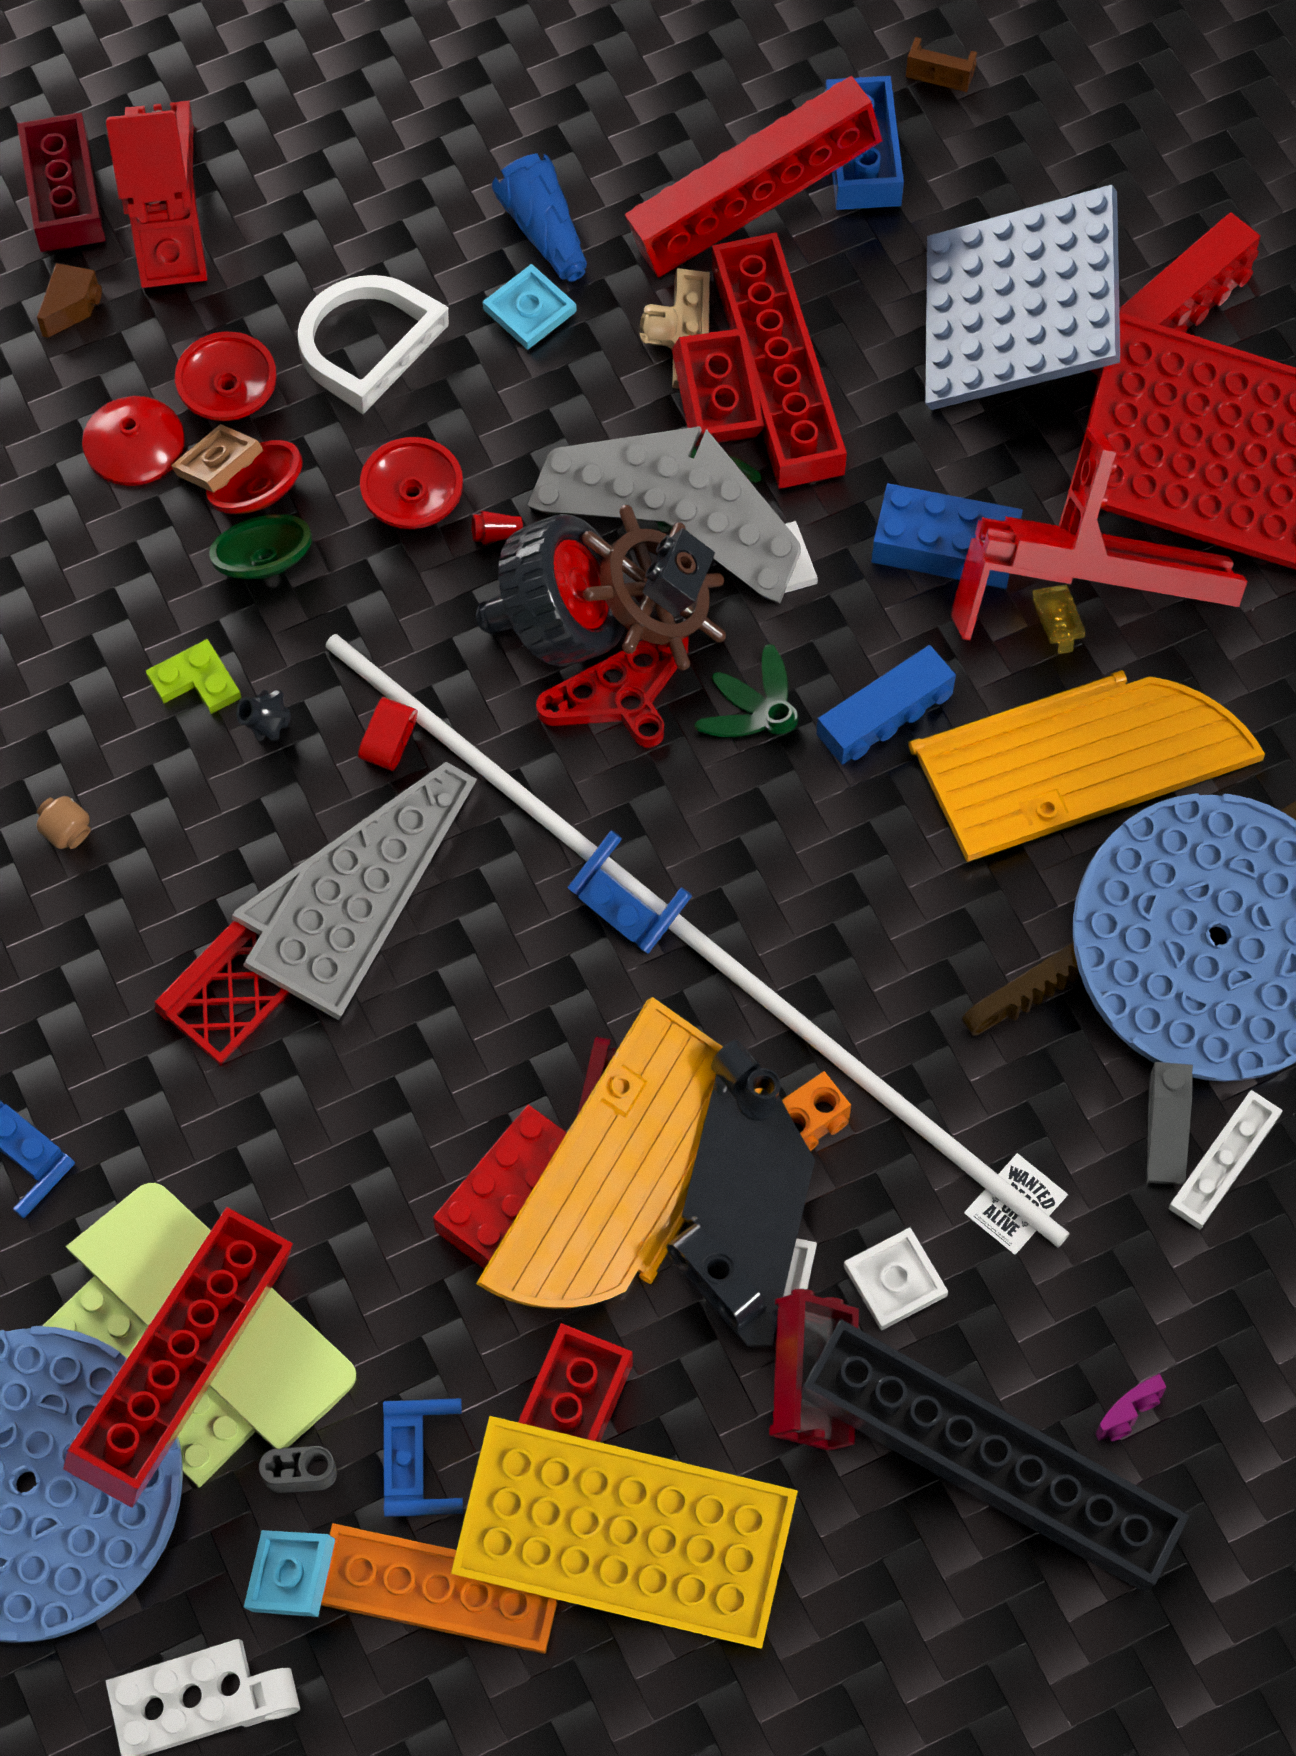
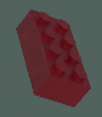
(61, 182)

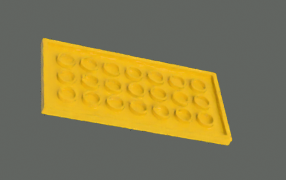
(624, 1532)

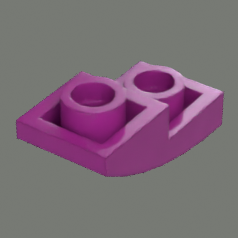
(1123, 1415)

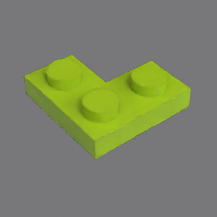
(198, 669)

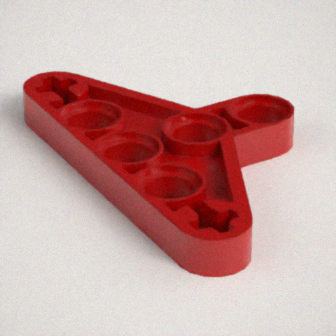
(606, 698)

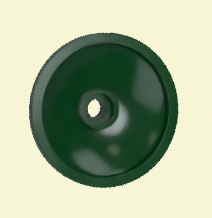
(261, 546)

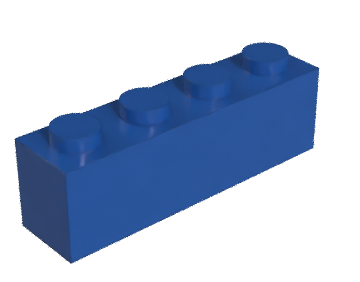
(886, 705)

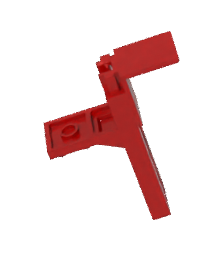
(157, 191)
(1084, 553)

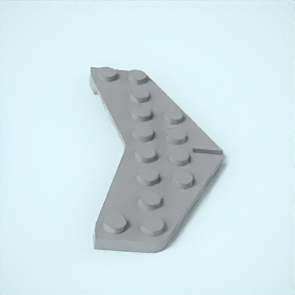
(670, 487)

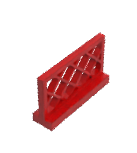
(199, 975)

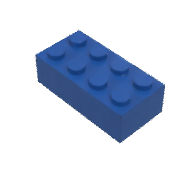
(877, 174)
(932, 531)

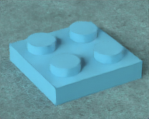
(529, 306)
(289, 1573)

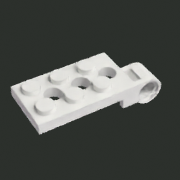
(258, 1699)

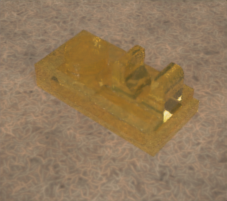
(1059, 616)

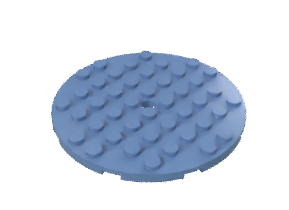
(1149, 944)
(65, 1543)

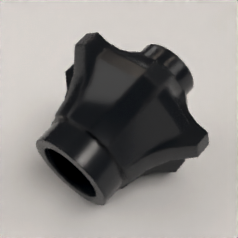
(264, 714)

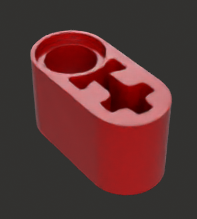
(388, 733)

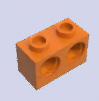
(815, 1123)

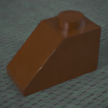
(68, 298)

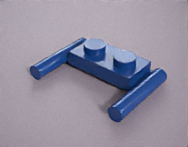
(620, 905)
(33, 1154)
(406, 1458)

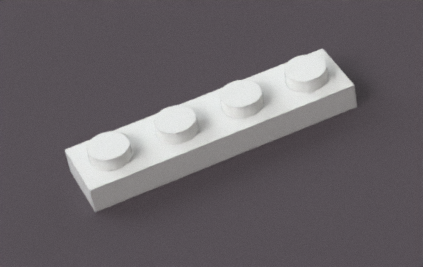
(1225, 1159)

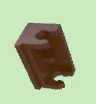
(940, 68)

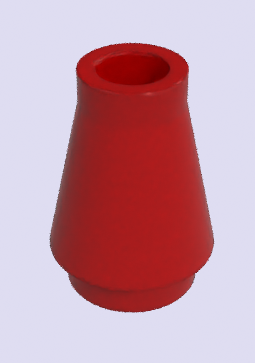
(494, 527)

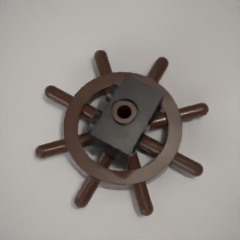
(671, 584)

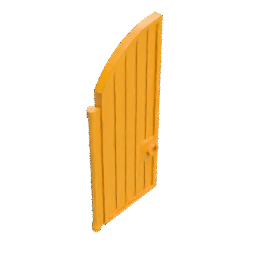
(1077, 758)
(617, 1175)

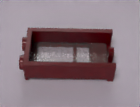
(802, 1334)

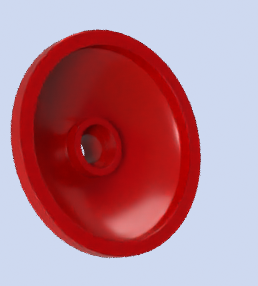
(225, 362)
(134, 454)
(407, 468)
(262, 481)

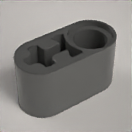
(304, 1457)

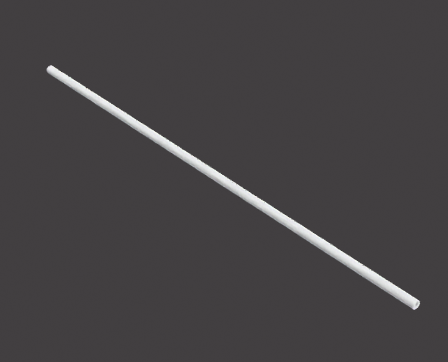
(709, 950)

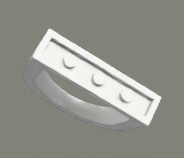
(365, 392)

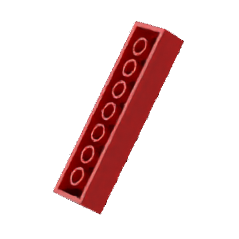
(754, 176)
(791, 390)
(177, 1357)

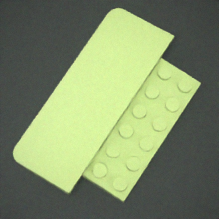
(276, 1375)

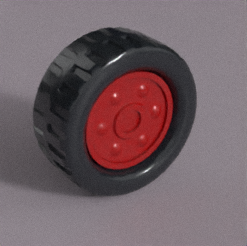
(542, 593)

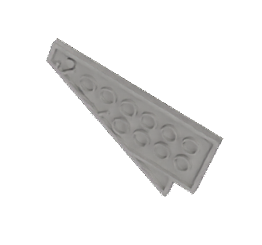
(339, 905)

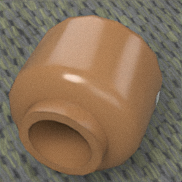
(63, 822)

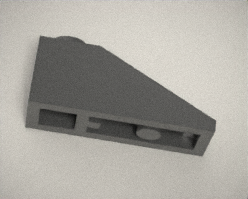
(1169, 1122)

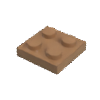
(217, 458)

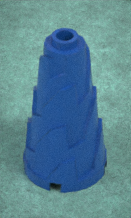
(542, 213)

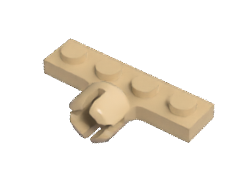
(687, 317)

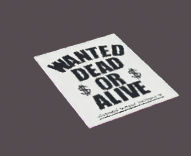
(1001, 1220)

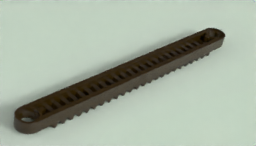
(1033, 984)

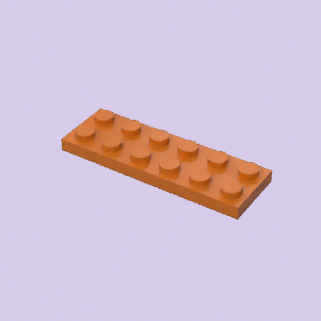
(415, 1587)

